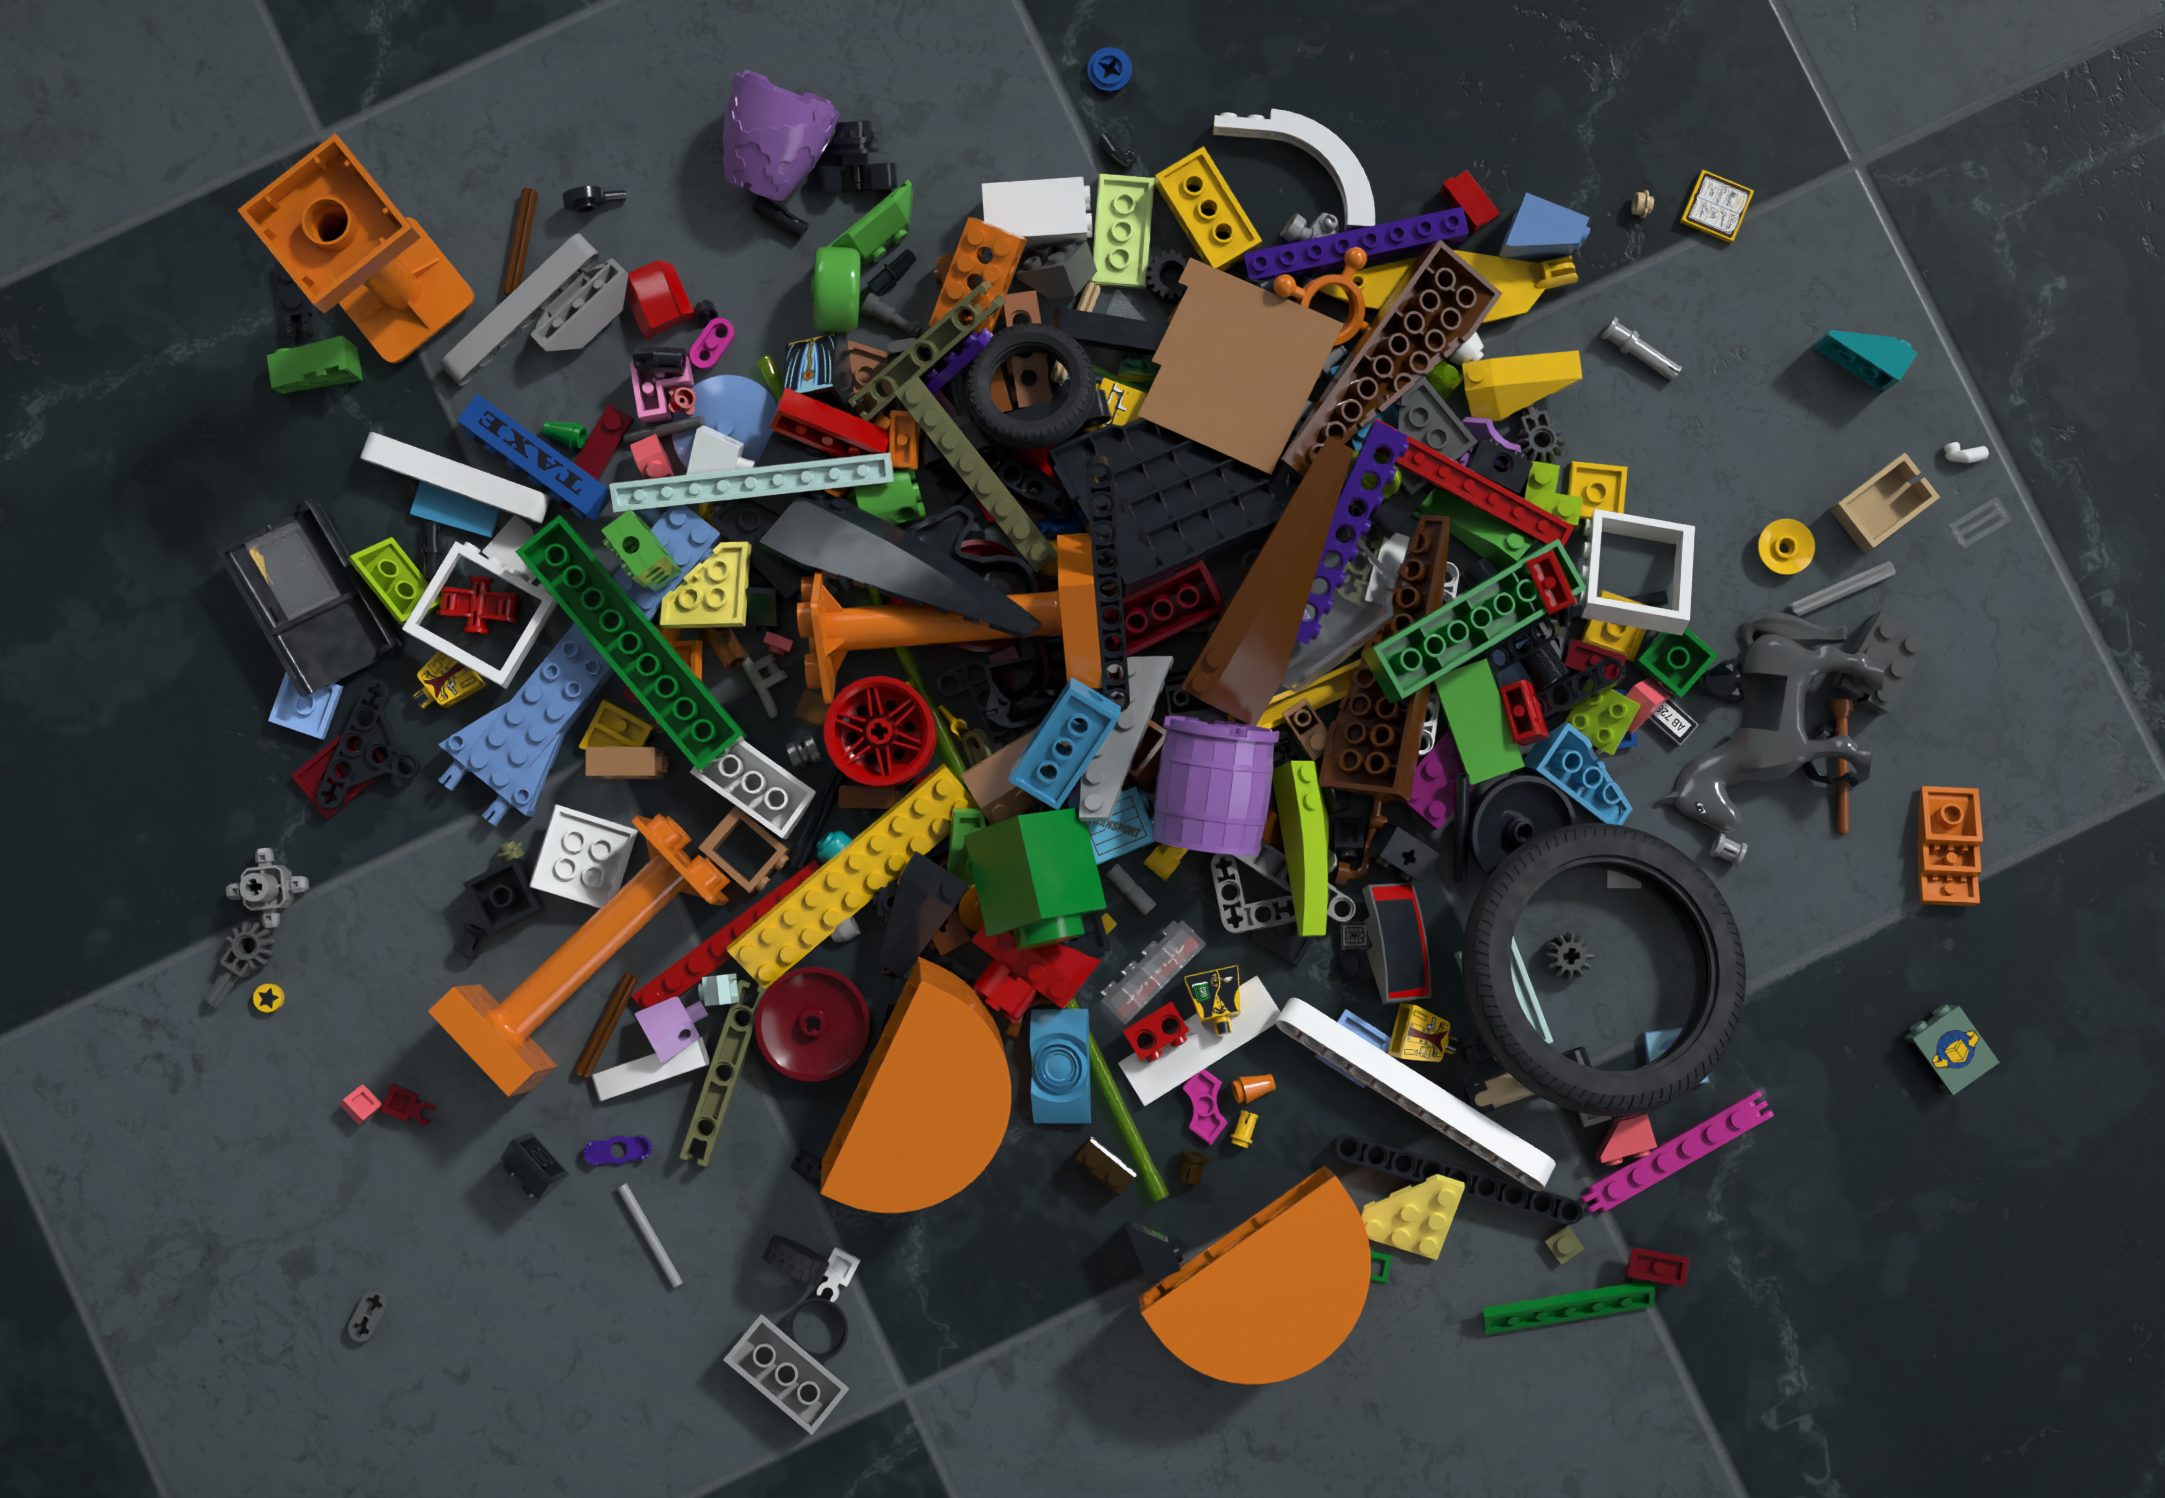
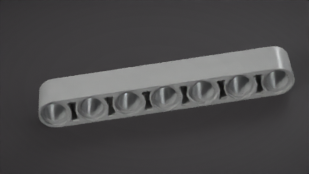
(519, 310)

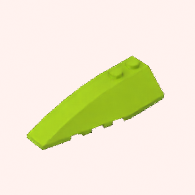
(1305, 842)

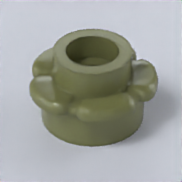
(510, 850)

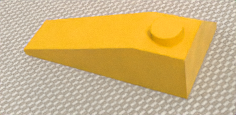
(1508, 384)

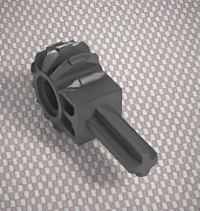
(1535, 426)
(239, 961)

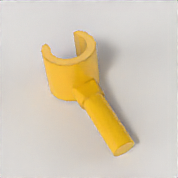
(956, 724)

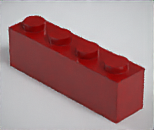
(827, 427)

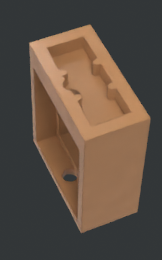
(626, 763)
(724, 829)

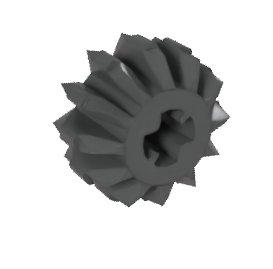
(1574, 964)

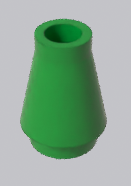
(566, 433)

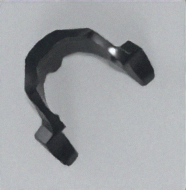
(1854, 779)

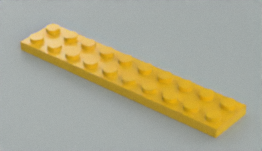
(850, 878)

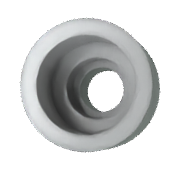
(846, 930)

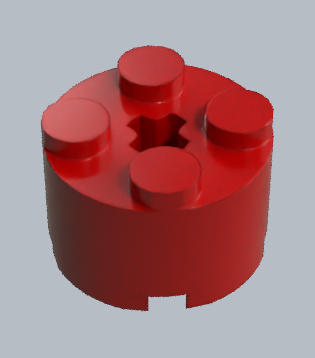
(1005, 991)

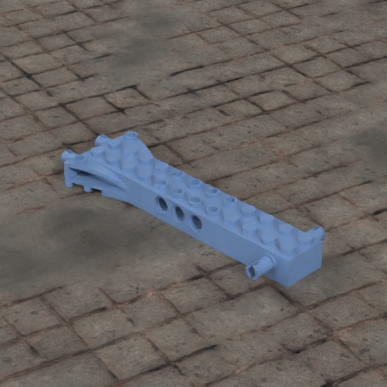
(521, 739)

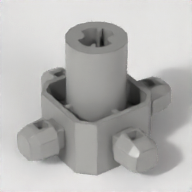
(267, 887)

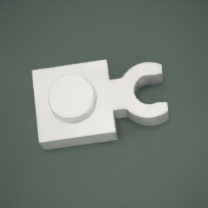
(840, 1270)

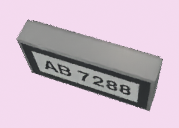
(1673, 722)

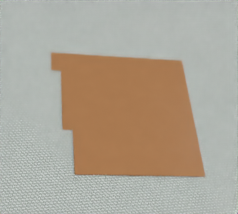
(1237, 366)

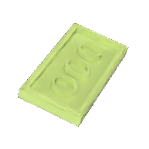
(1122, 231)

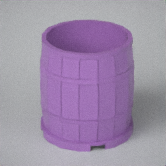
(1213, 785)

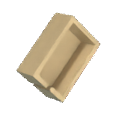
(1884, 503)

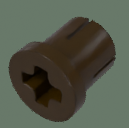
(1192, 1166)

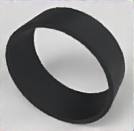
(819, 1357)

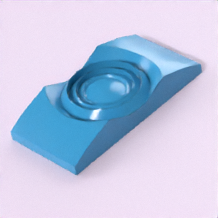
(1060, 1066)

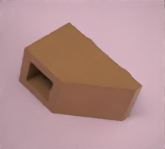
(1306, 729)

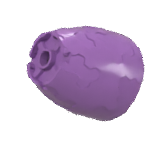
(773, 135)

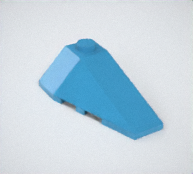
(1575, 769)

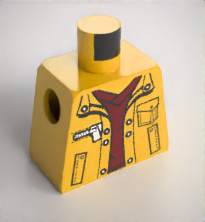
(446, 682)
(1420, 1035)

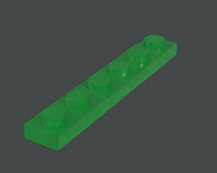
(1568, 1307)

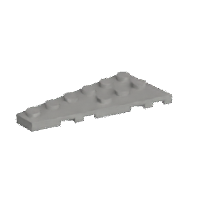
(1108, 768)

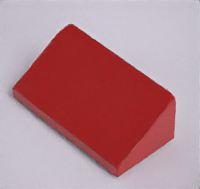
(1551, 582)

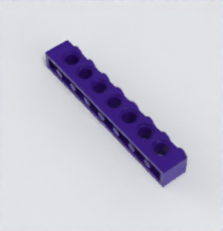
(1377, 241)
(1378, 436)

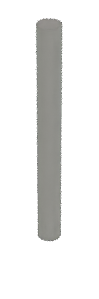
(649, 1235)

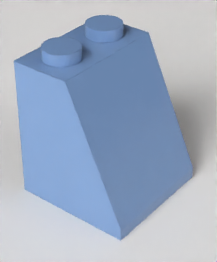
(1543, 231)

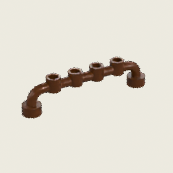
(1375, 821)

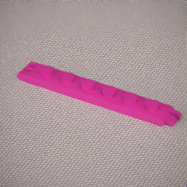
(1676, 1153)

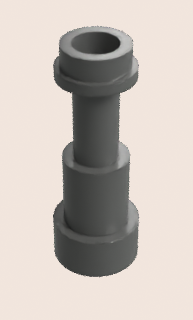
(874, 307)

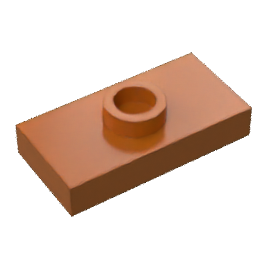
(904, 440)

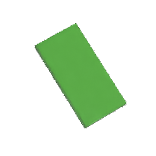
(1477, 722)

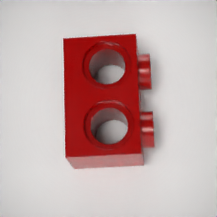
(1152, 1026)

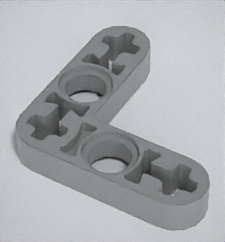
(1246, 911)

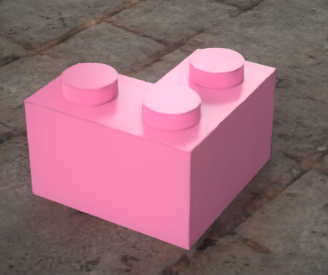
(652, 390)

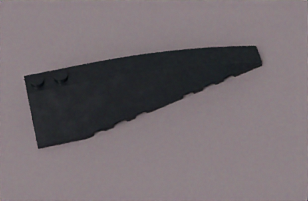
(855, 544)

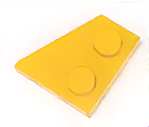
(616, 728)

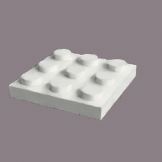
(582, 857)

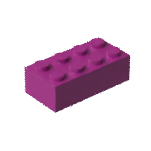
(1434, 783)

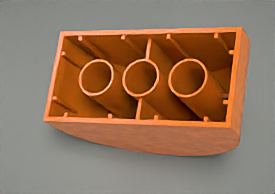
(926, 1102)
(1271, 1290)

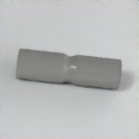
(1129, 887)

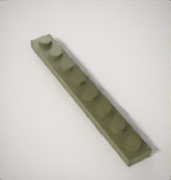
(976, 473)

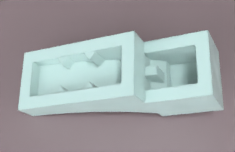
(719, 990)

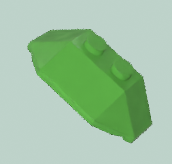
(881, 226)

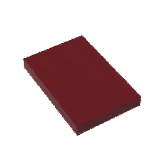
(312, 773)

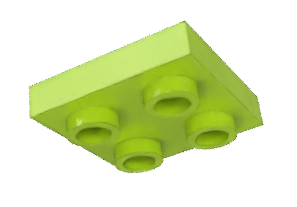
(1604, 718)

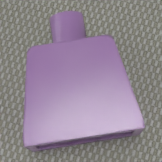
(670, 1026)

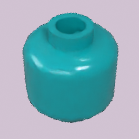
(831, 845)

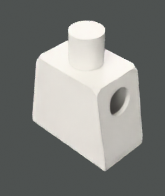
(716, 452)

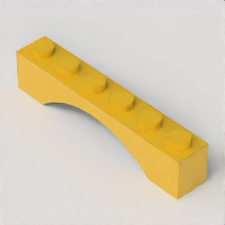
(1319, 694)

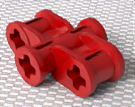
(478, 605)

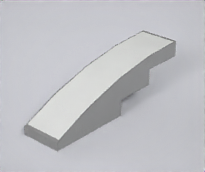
(648, 1071)

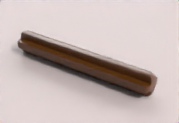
(520, 240)
(607, 1024)

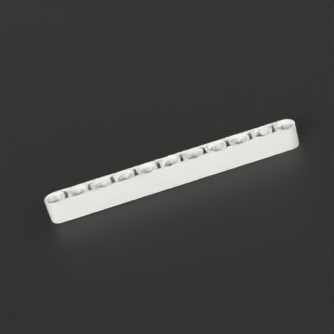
(1415, 1094)

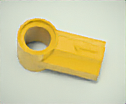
(1164, 860)

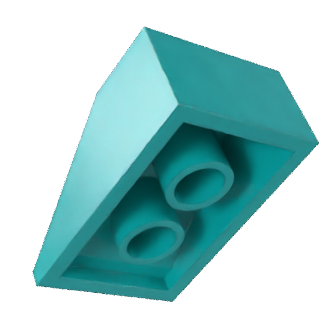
(1870, 357)

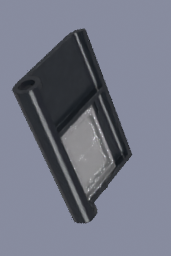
(321, 602)

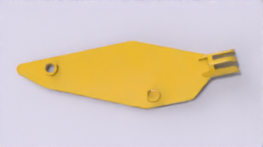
(1516, 279)

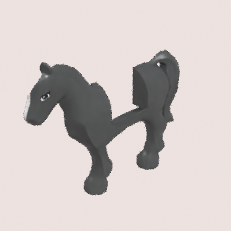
(1774, 754)

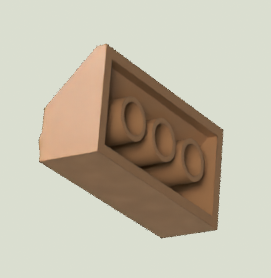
(990, 783)

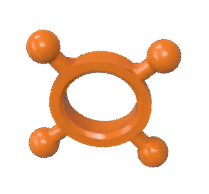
(1354, 259)

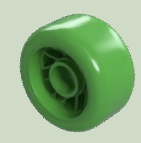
(836, 289)

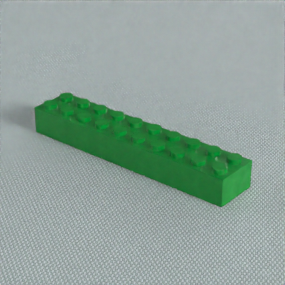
(631, 644)

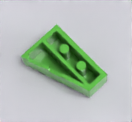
(314, 365)

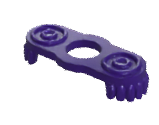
(600, 1151)

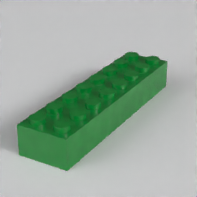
(1463, 626)

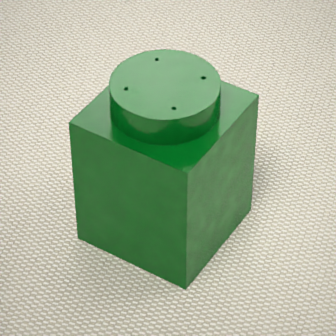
(1036, 877)

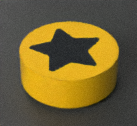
(268, 997)

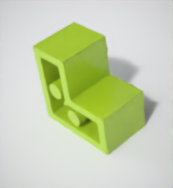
(1542, 493)

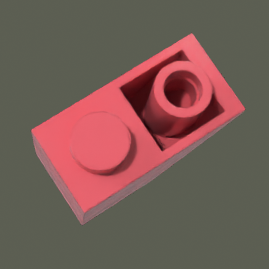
(651, 458)
(1626, 1137)

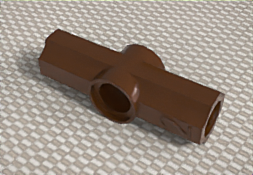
(725, 645)

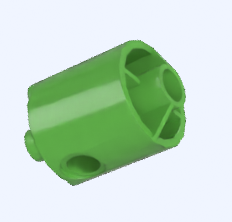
(891, 500)

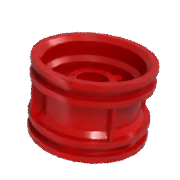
(844, 719)

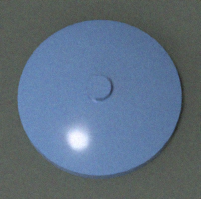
(733, 408)

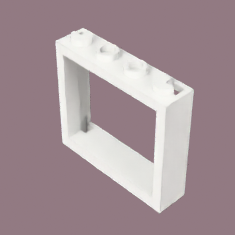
(496, 567)
(1627, 613)

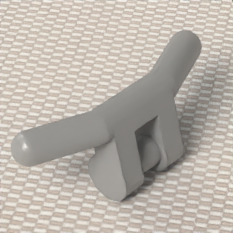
(763, 685)

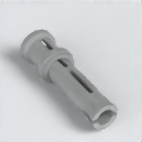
(1629, 342)

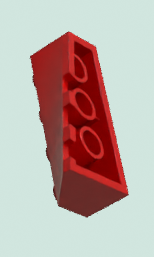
(1050, 969)

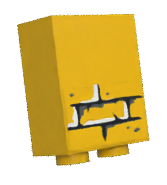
(1123, 403)

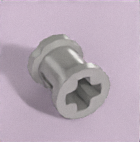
(1738, 850)

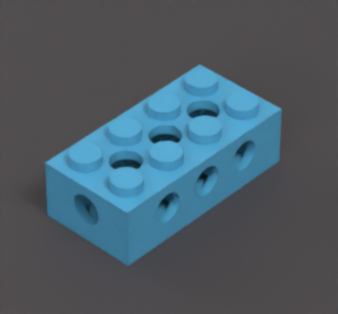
(1070, 761)

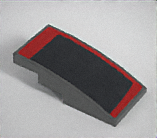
(1398, 943)

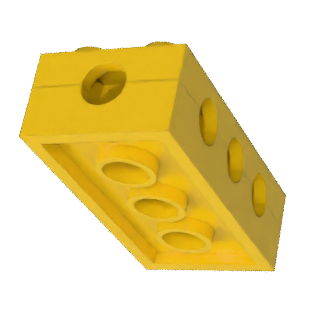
(1216, 195)

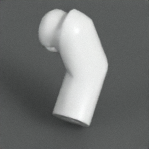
(1970, 455)

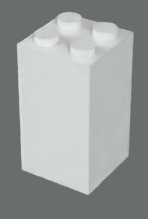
(1040, 210)

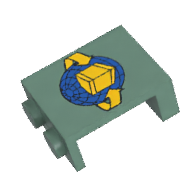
(1952, 1048)

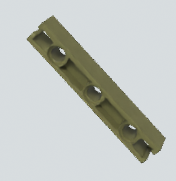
(939, 338)
(716, 1092)

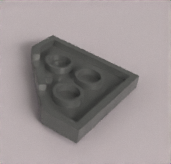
(1433, 423)

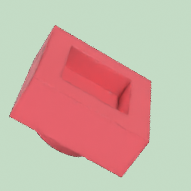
(779, 644)
(361, 1104)

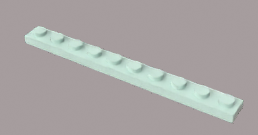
(752, 482)

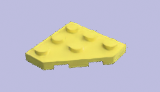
(712, 591)
(1415, 1216)

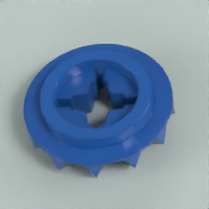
(1106, 57)

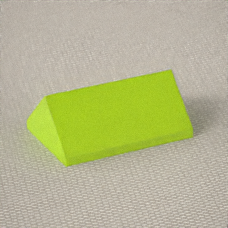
(392, 578)

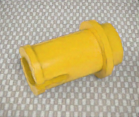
(1244, 1131)

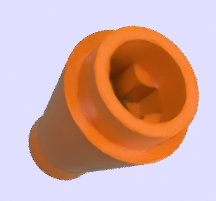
(1252, 1087)

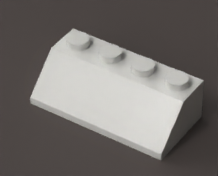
(759, 788)

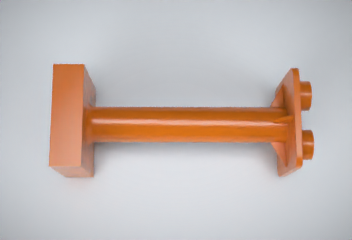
(358, 250)
(1064, 612)
(499, 1033)

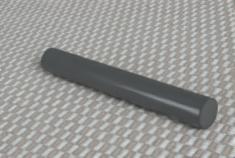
(665, 429)

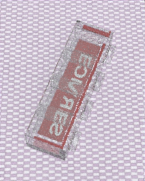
(1153, 972)

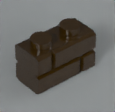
(1105, 1166)

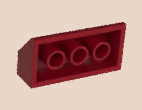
(1168, 607)

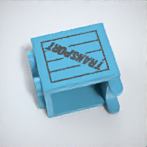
(1126, 830)

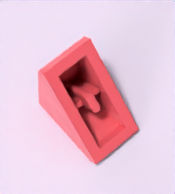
(1650, 698)

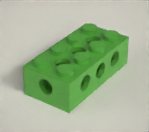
(640, 552)

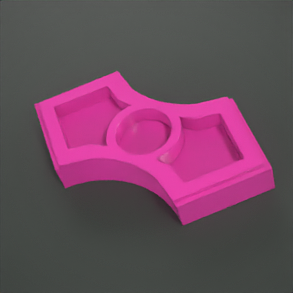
(1206, 1118)

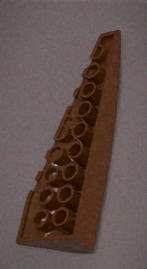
(1418, 327)
(1259, 627)
(1377, 742)

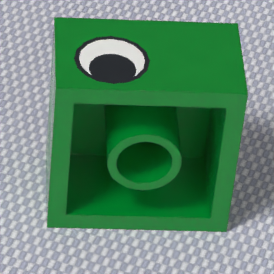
(1675, 661)

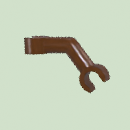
(1015, 1029)

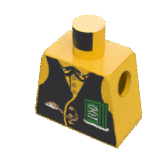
(1216, 997)

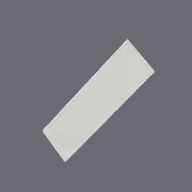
(1203, 1045)

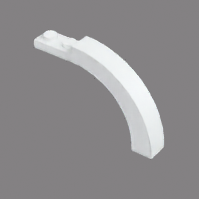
(1319, 143)

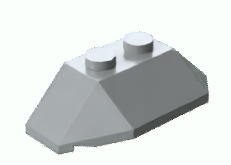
(582, 308)

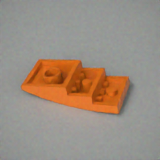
(1949, 846)

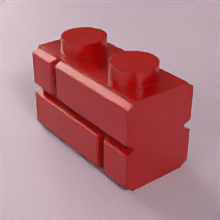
(1523, 713)

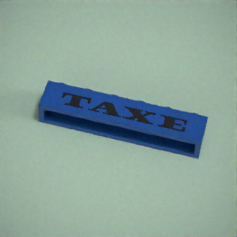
(535, 457)

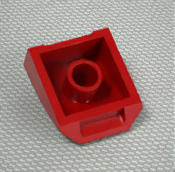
(657, 298)

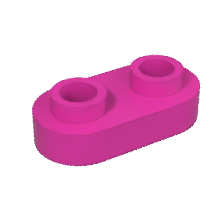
(712, 344)

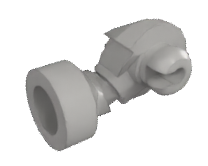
(1296, 228)

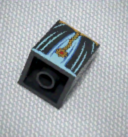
(820, 371)

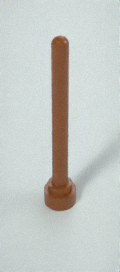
(1841, 710)

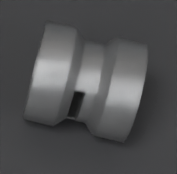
(804, 752)

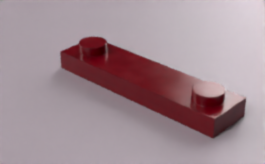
(602, 444)

